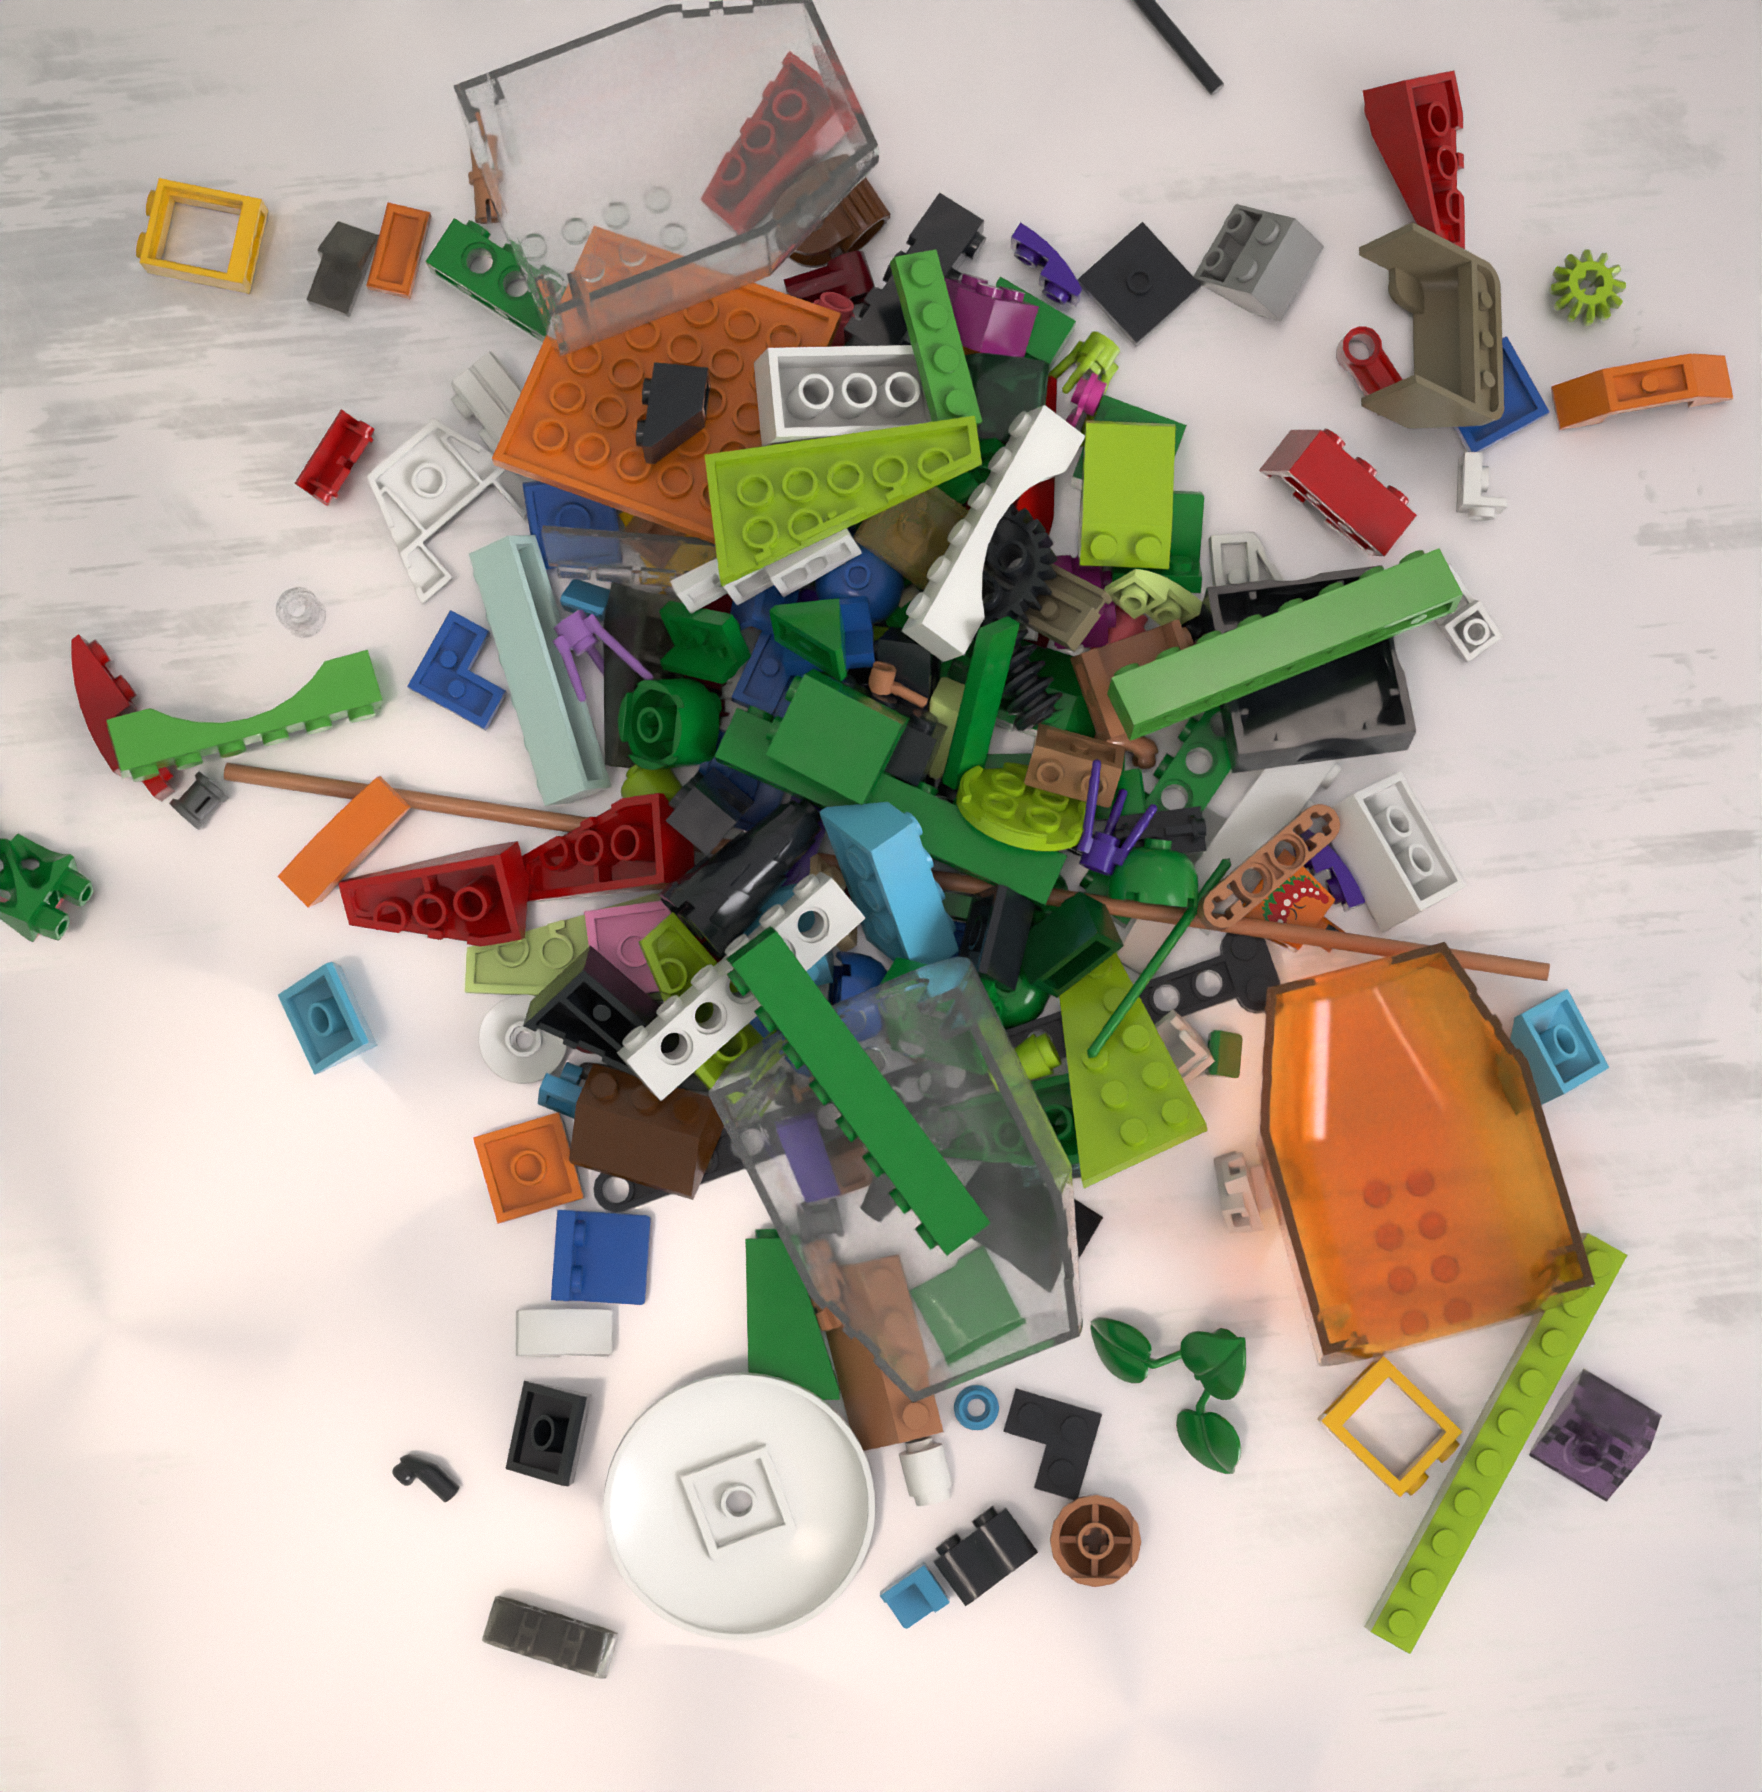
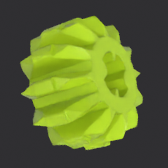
(1575, 299)

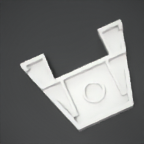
(427, 486)

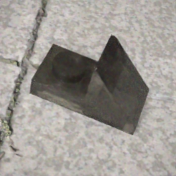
(342, 268)

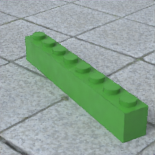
(1283, 643)

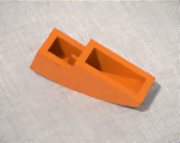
(344, 842)

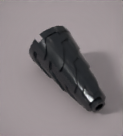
(726, 891)

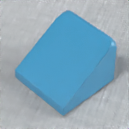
(585, 596)

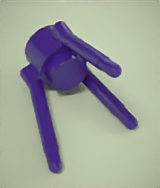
(1102, 851)

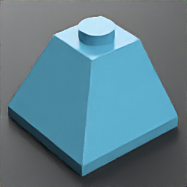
(1557, 1046)

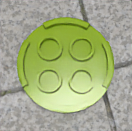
(1019, 814)

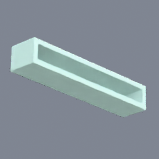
(550, 715)

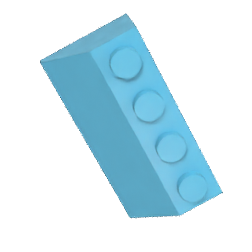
(891, 881)

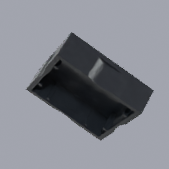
(1320, 715)

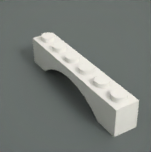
(952, 604)

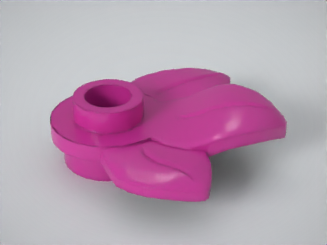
(1087, 397)

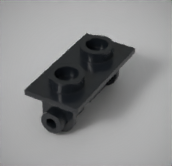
(1181, 826)

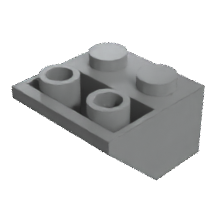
(1259, 261)

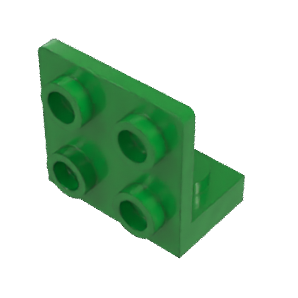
(1185, 543)

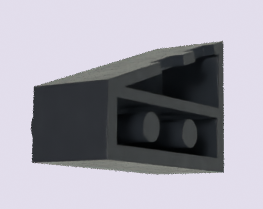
(594, 1009)

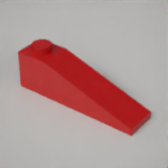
(611, 853)

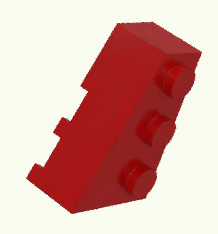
(1341, 489)

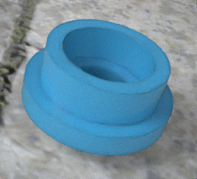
(976, 1422)

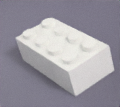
(836, 391)

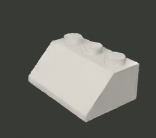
(1393, 852)

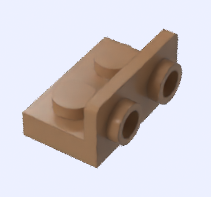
(1064, 761)

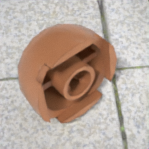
(1095, 1540)

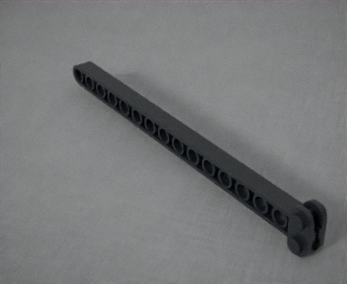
(1243, 973)

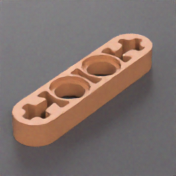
(1266, 864)

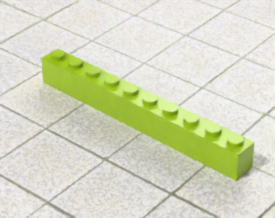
(1488, 1456)

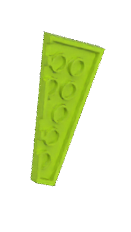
(803, 491)
(1129, 1095)

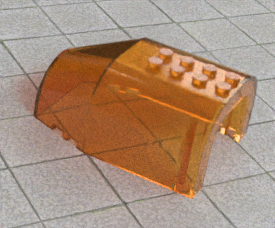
(1409, 1160)

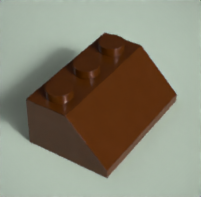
(639, 1138)

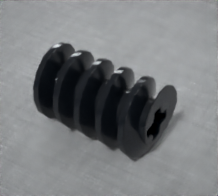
(1028, 688)

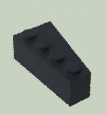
(954, 235)

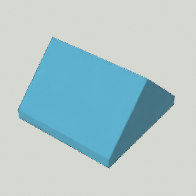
(327, 1018)

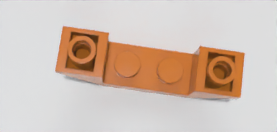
(1641, 386)

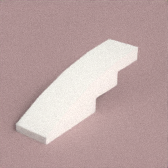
(788, 574)

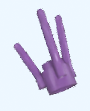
(578, 634)

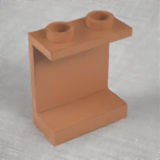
(1098, 666)

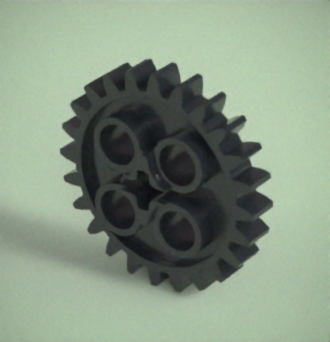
(1012, 539)

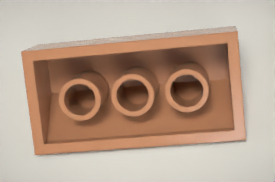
(873, 1403)

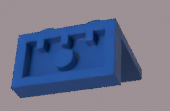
(601, 1257)

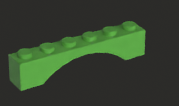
(156, 740)

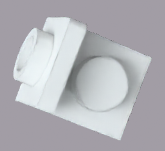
(1471, 481)

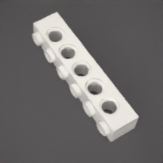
(699, 1041)

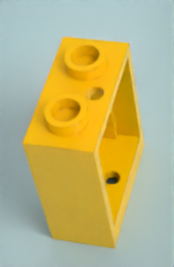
(246, 243)
(1357, 1393)

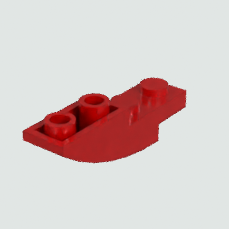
(104, 698)

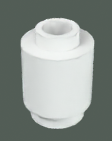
(926, 1471)

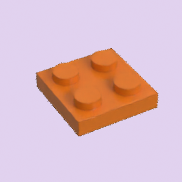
(528, 1167)

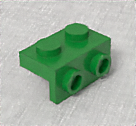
(705, 643)

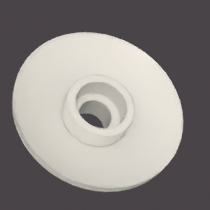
(500, 1047)

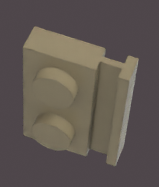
(1069, 610)

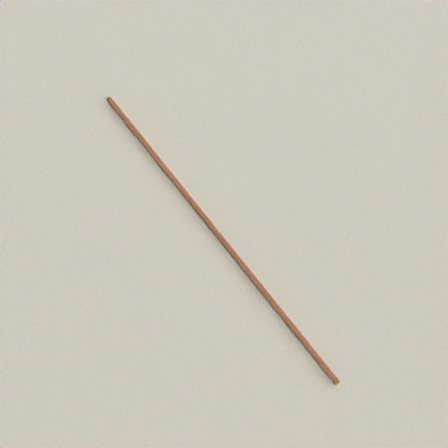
(946, 880)

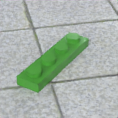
(934, 336)

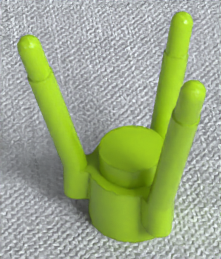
(1092, 356)

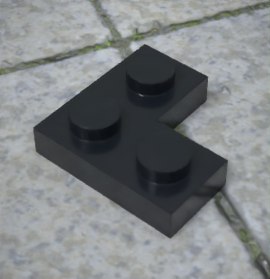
(1068, 1438)

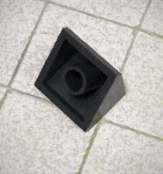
(997, 934)
(548, 1433)

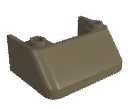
(1454, 332)

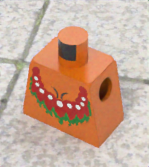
(1296, 902)

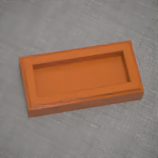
(399, 250)

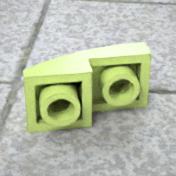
(1154, 595)

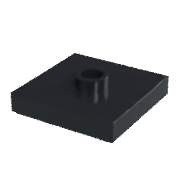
(1139, 284)

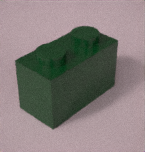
(1069, 944)

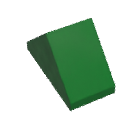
(813, 632)

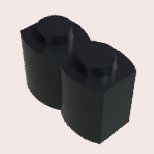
(984, 1555)

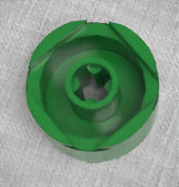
(670, 723)

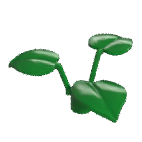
(1215, 1360)

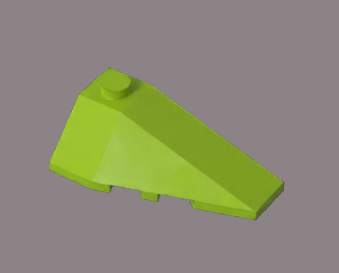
(674, 960)

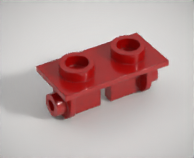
(335, 457)

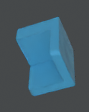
(915, 1596)

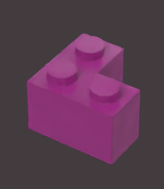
(990, 316)

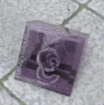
(1596, 1435)

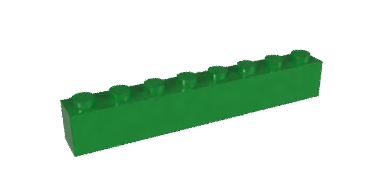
(945, 830)
(857, 1090)

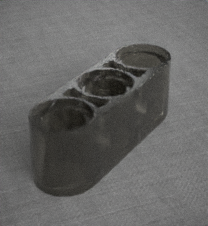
(550, 1637)

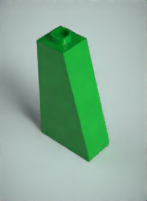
(782, 1321)

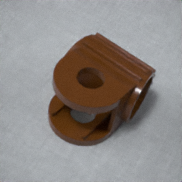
(845, 229)

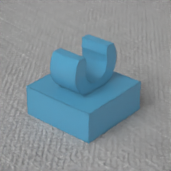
(562, 1092)

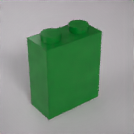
(835, 735)

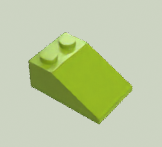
(1126, 494)

